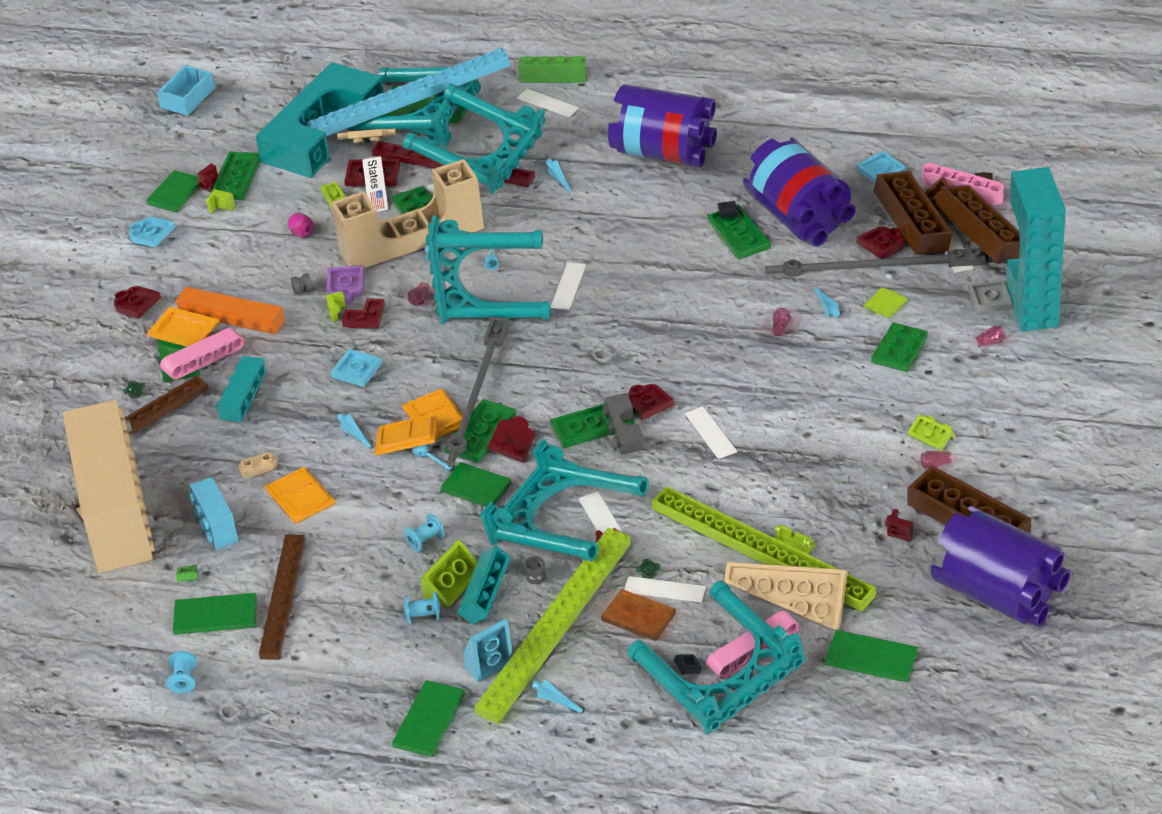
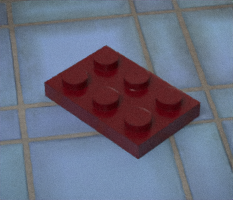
(355, 172)

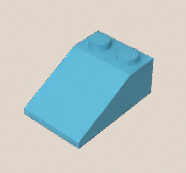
(488, 651)

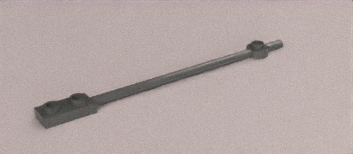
(954, 257)
(494, 337)

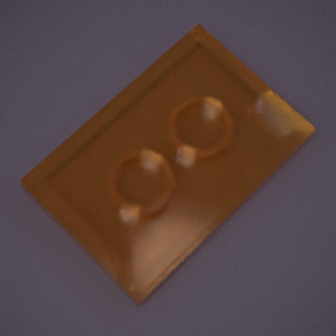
(638, 615)

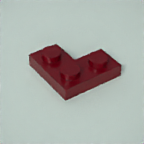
(368, 317)

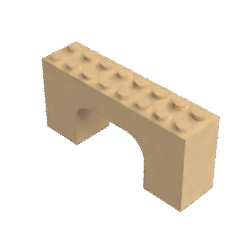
(372, 241)

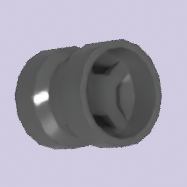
(301, 283)
(535, 569)

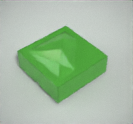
(187, 573)

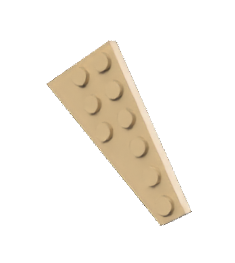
(801, 590)

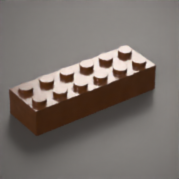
(912, 212)
(980, 222)
(943, 495)

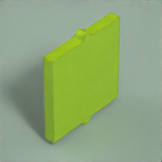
(885, 302)

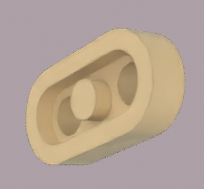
(257, 465)

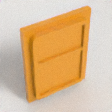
(182, 327)
(437, 404)
(406, 434)
(299, 495)

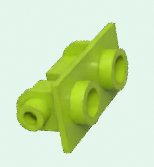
(795, 540)

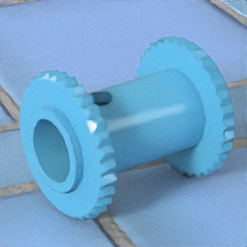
(424, 532)
(419, 608)
(181, 663)

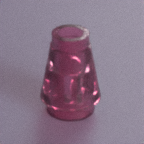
(418, 294)
(781, 318)
(991, 336)
(935, 458)

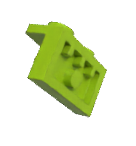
(930, 432)

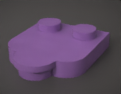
(346, 279)

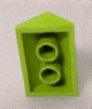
(449, 574)

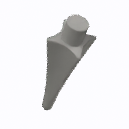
(720, 98)

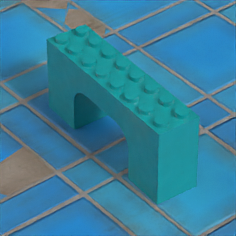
(304, 150)
(1037, 274)

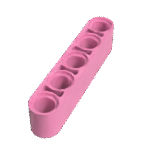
(989, 189)
(202, 353)
(739, 651)

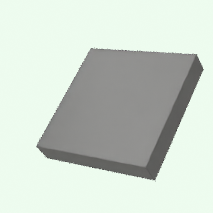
(990, 296)

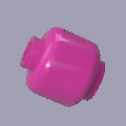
(300, 225)

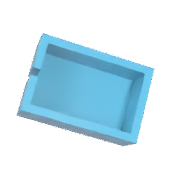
(186, 90)
(213, 513)

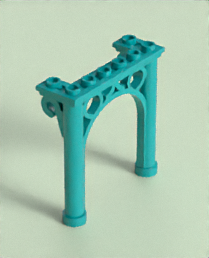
(420, 121)
(490, 168)
(456, 299)
(533, 493)
(784, 648)

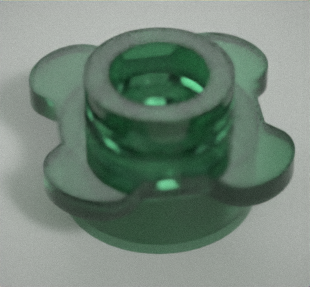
(134, 389)
(648, 569)

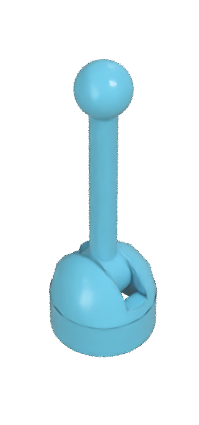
(493, 259)
(423, 451)

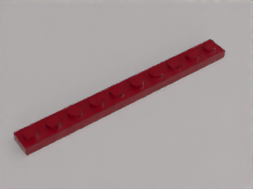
(394, 151)

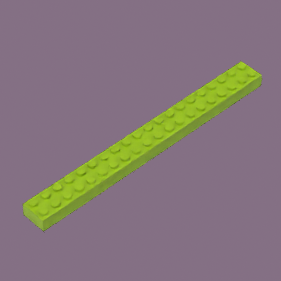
(750, 541)
(551, 627)

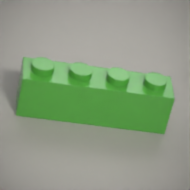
(553, 69)

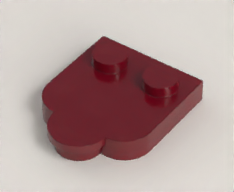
(882, 241)
(135, 301)
(649, 400)
(512, 438)

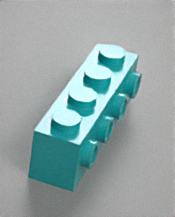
(241, 389)
(484, 585)

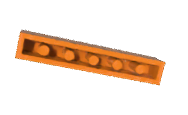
(232, 310)

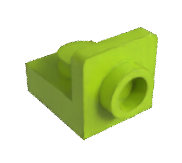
(221, 200)
(334, 303)

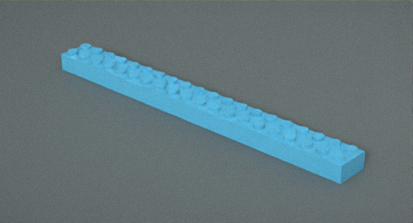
(411, 92)

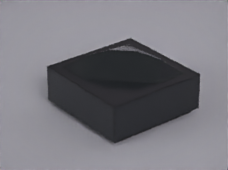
(727, 209)
(688, 664)

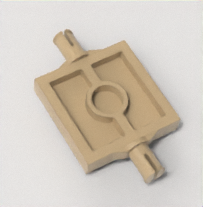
(372, 135)

